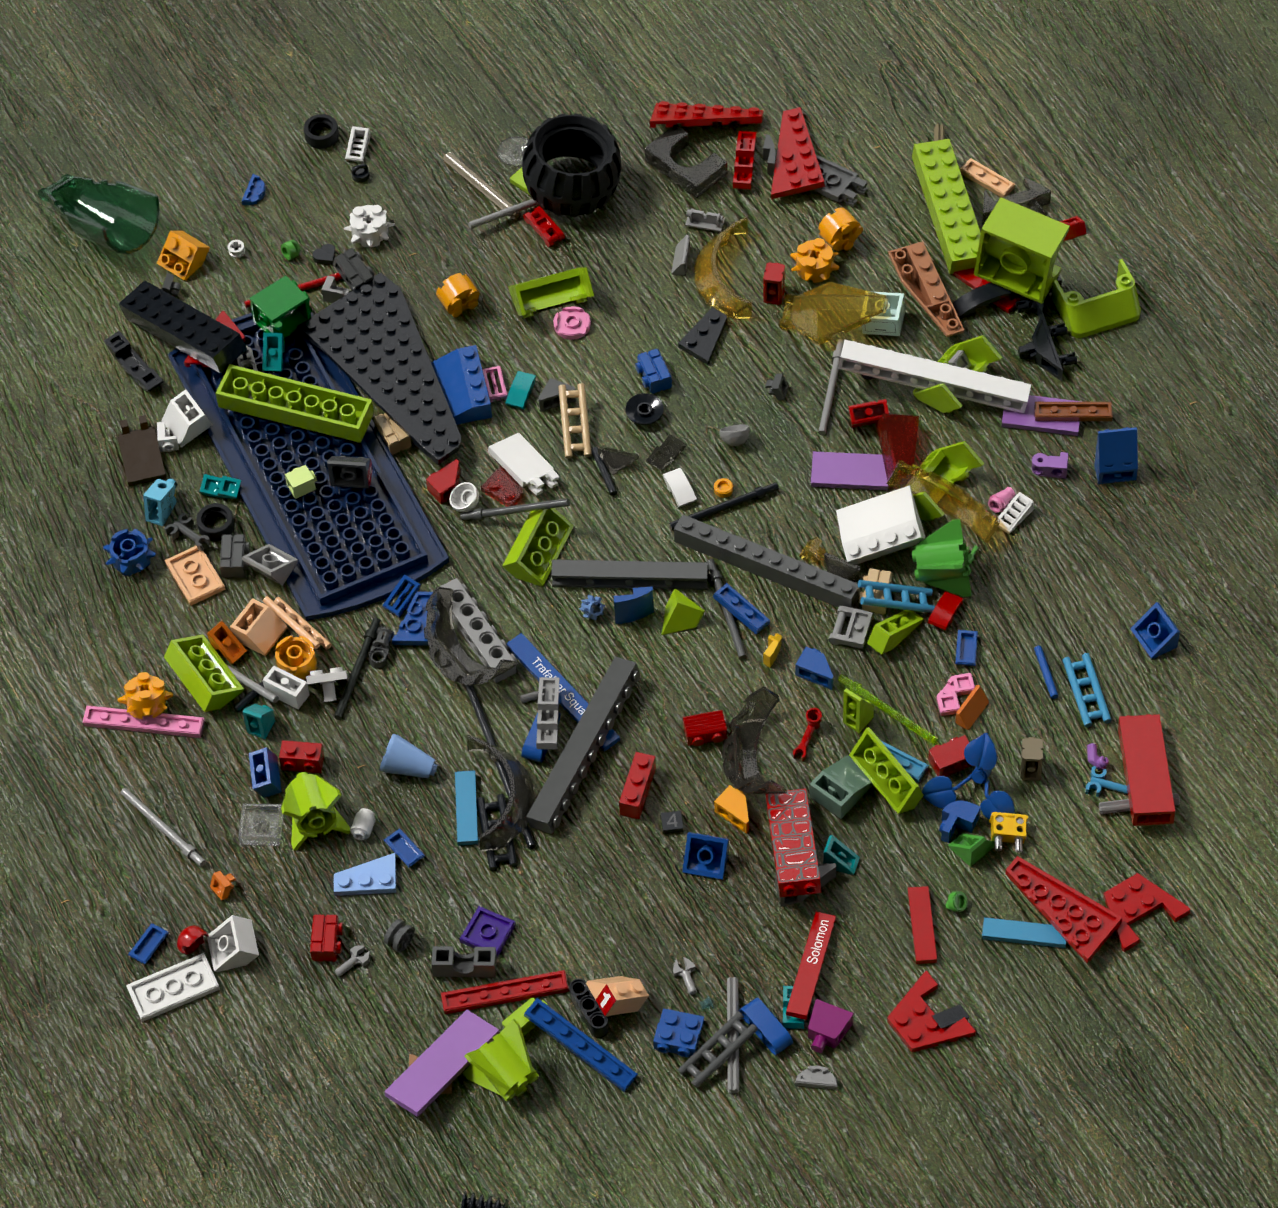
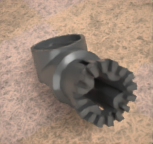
(377, 649)

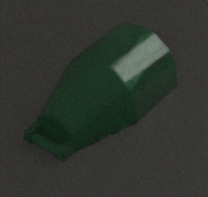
(104, 212)

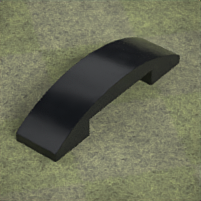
(981, 296)
(132, 363)

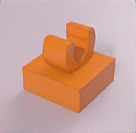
(222, 884)

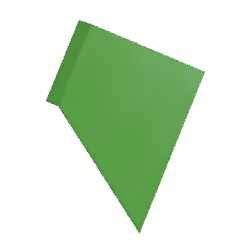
(971, 847)

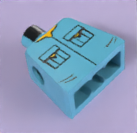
(160, 501)

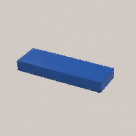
(741, 608)

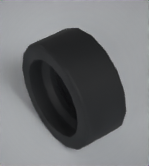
(321, 120)
(215, 510)

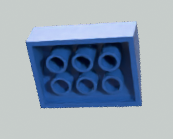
(463, 384)

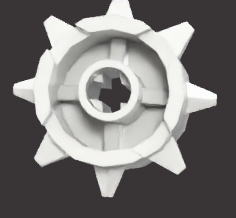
(368, 225)

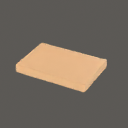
(194, 575)

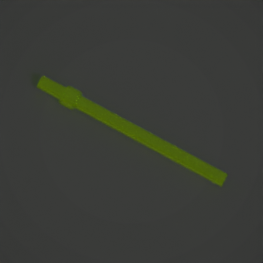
(857, 688)

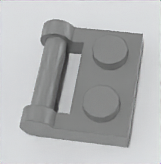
(856, 630)

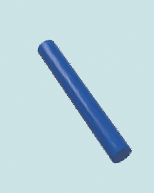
(1046, 672)

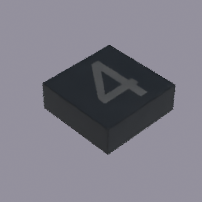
(672, 822)

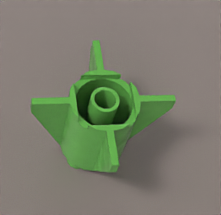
(943, 560)

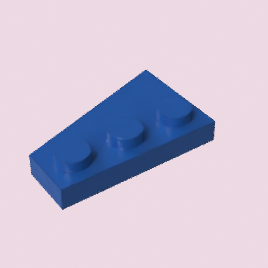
(412, 627)

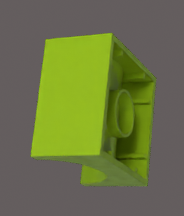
(1020, 250)

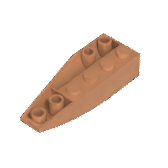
(925, 285)

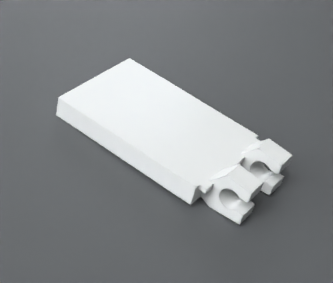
(524, 463)

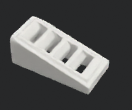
(359, 132)
(1021, 503)

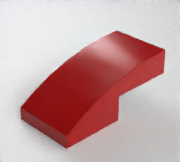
(944, 610)

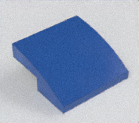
(635, 606)

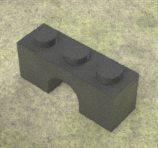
(452, 964)

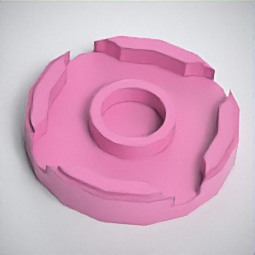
(572, 323)

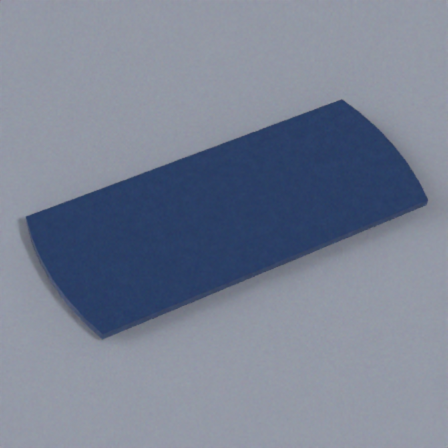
(345, 538)

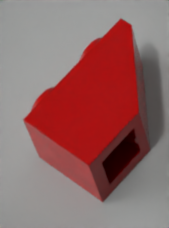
(444, 481)

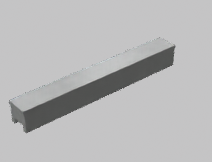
(630, 574)

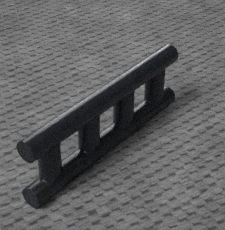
(487, 824)

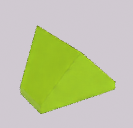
(680, 613)

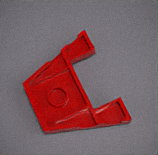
(1136, 899)
(914, 1019)

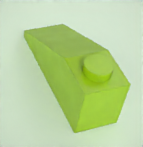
(893, 630)
(856, 711)

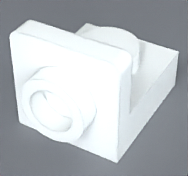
(165, 440)

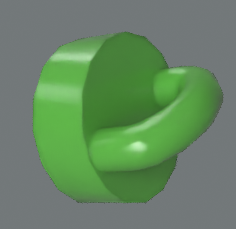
(290, 249)
(957, 901)

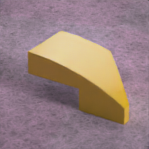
(773, 649)

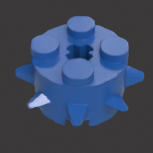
(129, 551)

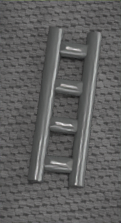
(715, 1061)

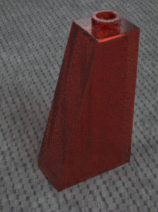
(897, 439)

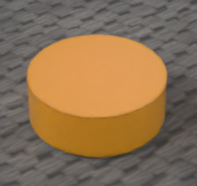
(723, 487)

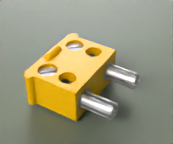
(1008, 828)

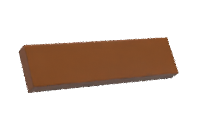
(1073, 411)

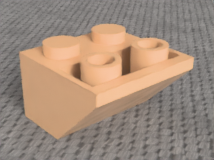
(258, 627)

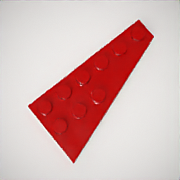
(702, 115)
(1074, 915)

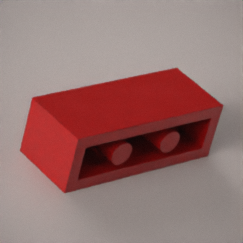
(637, 785)

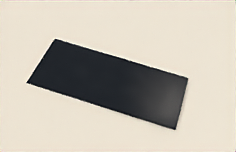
(950, 1016)

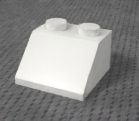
(232, 944)

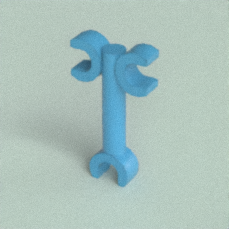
(1097, 781)

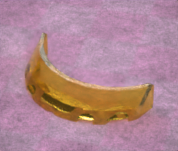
(709, 281)
(947, 497)

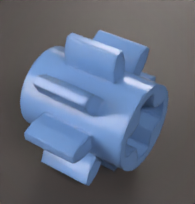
(587, 605)

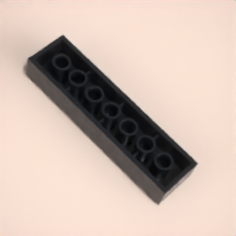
(183, 326)

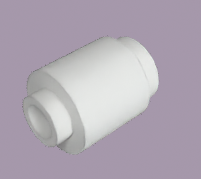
(363, 824)

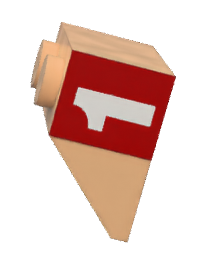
(618, 994)

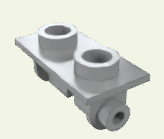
(707, 221)

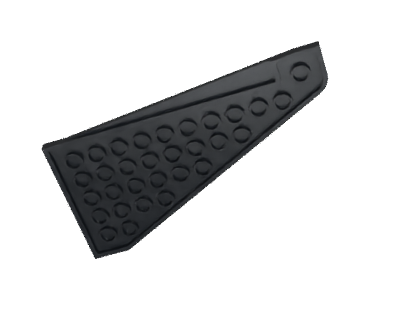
(382, 352)

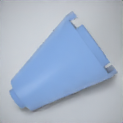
(406, 759)

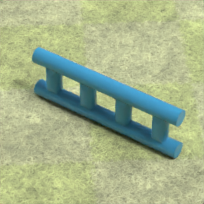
(889, 603)
(1090, 680)

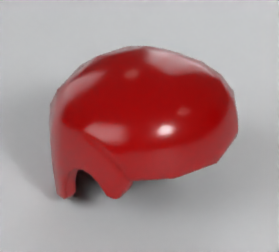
(190, 939)

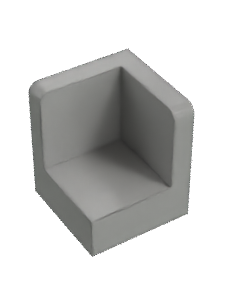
(332, 292)

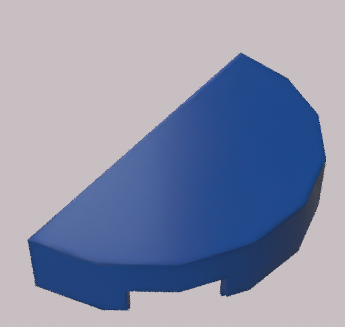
(255, 191)

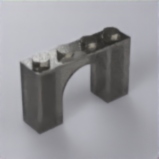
(693, 179)

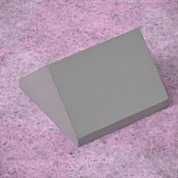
(271, 563)

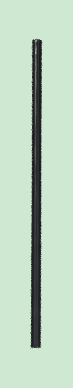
(500, 767)

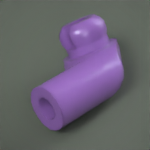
(1095, 760)

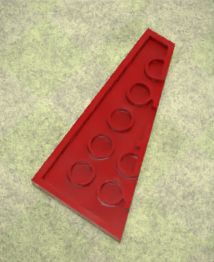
(796, 160)

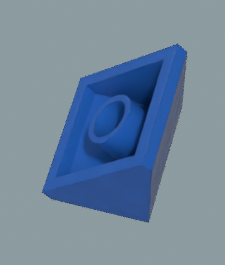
(1156, 631)
(706, 855)

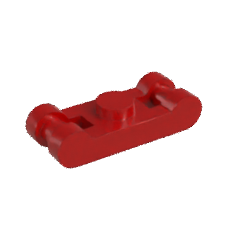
(543, 226)

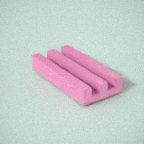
(497, 395)

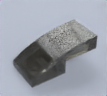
(666, 453)

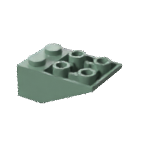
(840, 786)

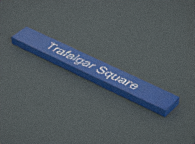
(541, 667)

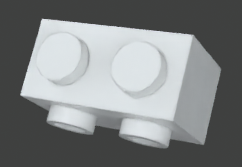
(286, 686)

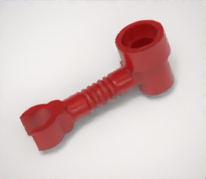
(813, 718)

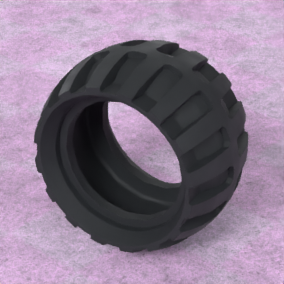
(577, 138)

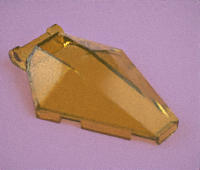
(830, 310)

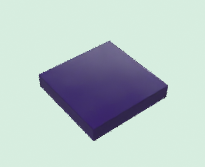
(487, 930)

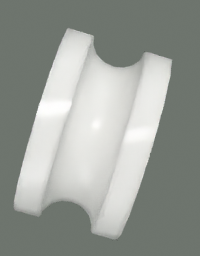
(236, 244)

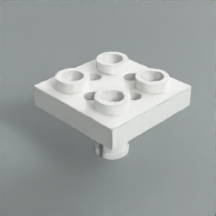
(327, 681)

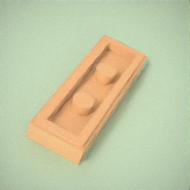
(987, 178)

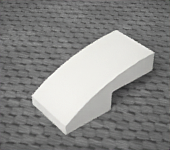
(680, 487)

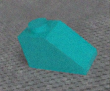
(258, 720)

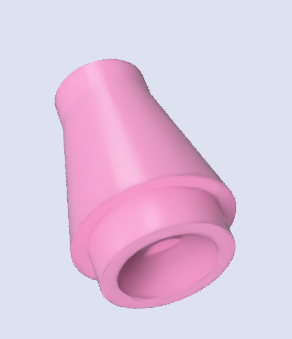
(1000, 500)

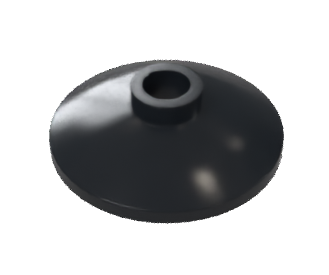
(644, 403)

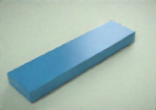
(466, 808)
(1022, 932)

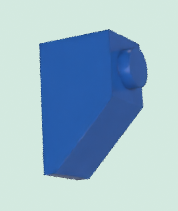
(814, 668)

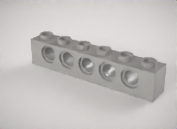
(478, 638)

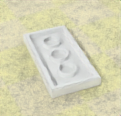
(172, 987)

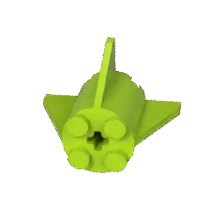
(312, 809)
(502, 1064)

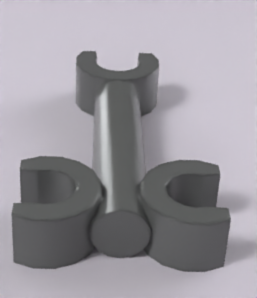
(183, 526)

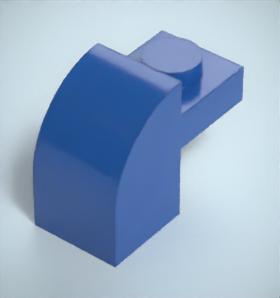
(960, 815)

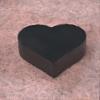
(325, 254)

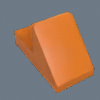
(226, 642)

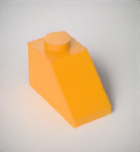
(733, 808)

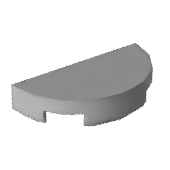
(817, 1077)

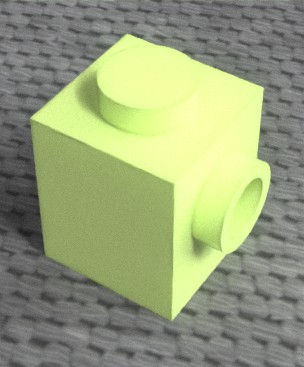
(300, 481)

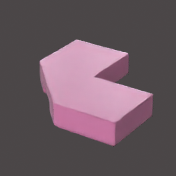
(956, 686)

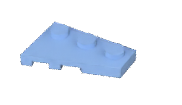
(368, 878)

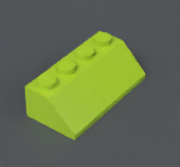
(537, 545)
(202, 672)
(886, 772)

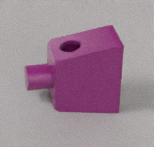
(828, 1025)

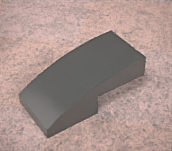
(769, 154)

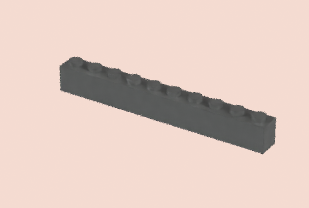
(766, 562)
(583, 745)

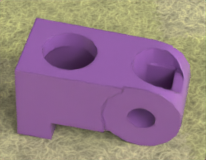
(1050, 465)

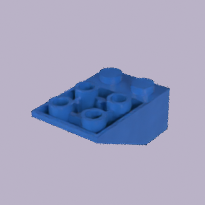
(1116, 455)

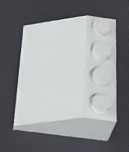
(880, 526)

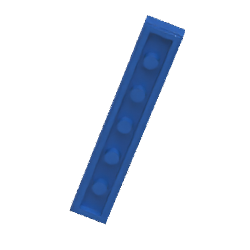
(580, 1045)

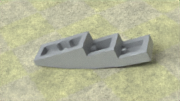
(548, 713)

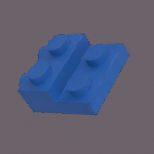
(678, 1033)

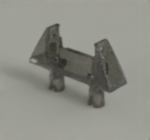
(1032, 198)

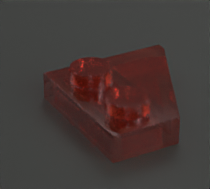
(502, 488)

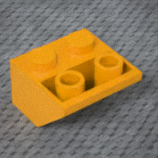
(182, 254)

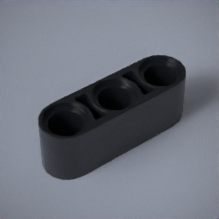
(592, 1016)

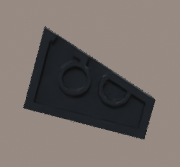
(703, 337)

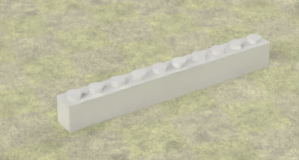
(927, 373)

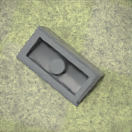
(681, 256)

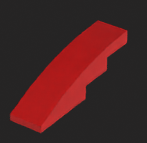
(744, 160)

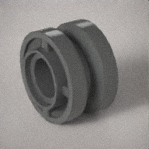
(399, 935)

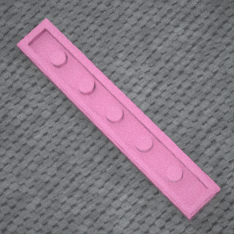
(163, 724)

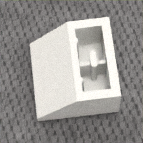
(185, 418)

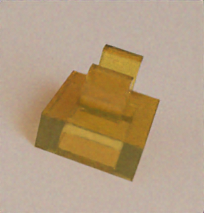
(810, 550)

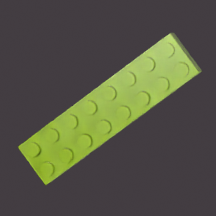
(948, 203)
(295, 403)

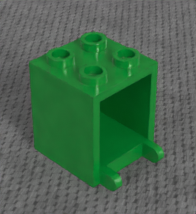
(280, 307)

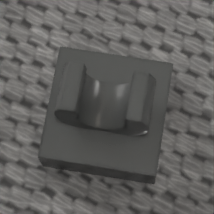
(169, 286)
(778, 387)

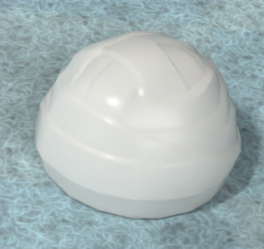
(464, 497)

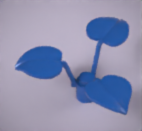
(983, 755)

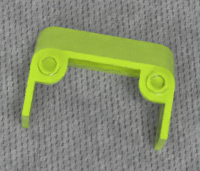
(551, 291)
(1099, 312)
(979, 353)
(950, 463)

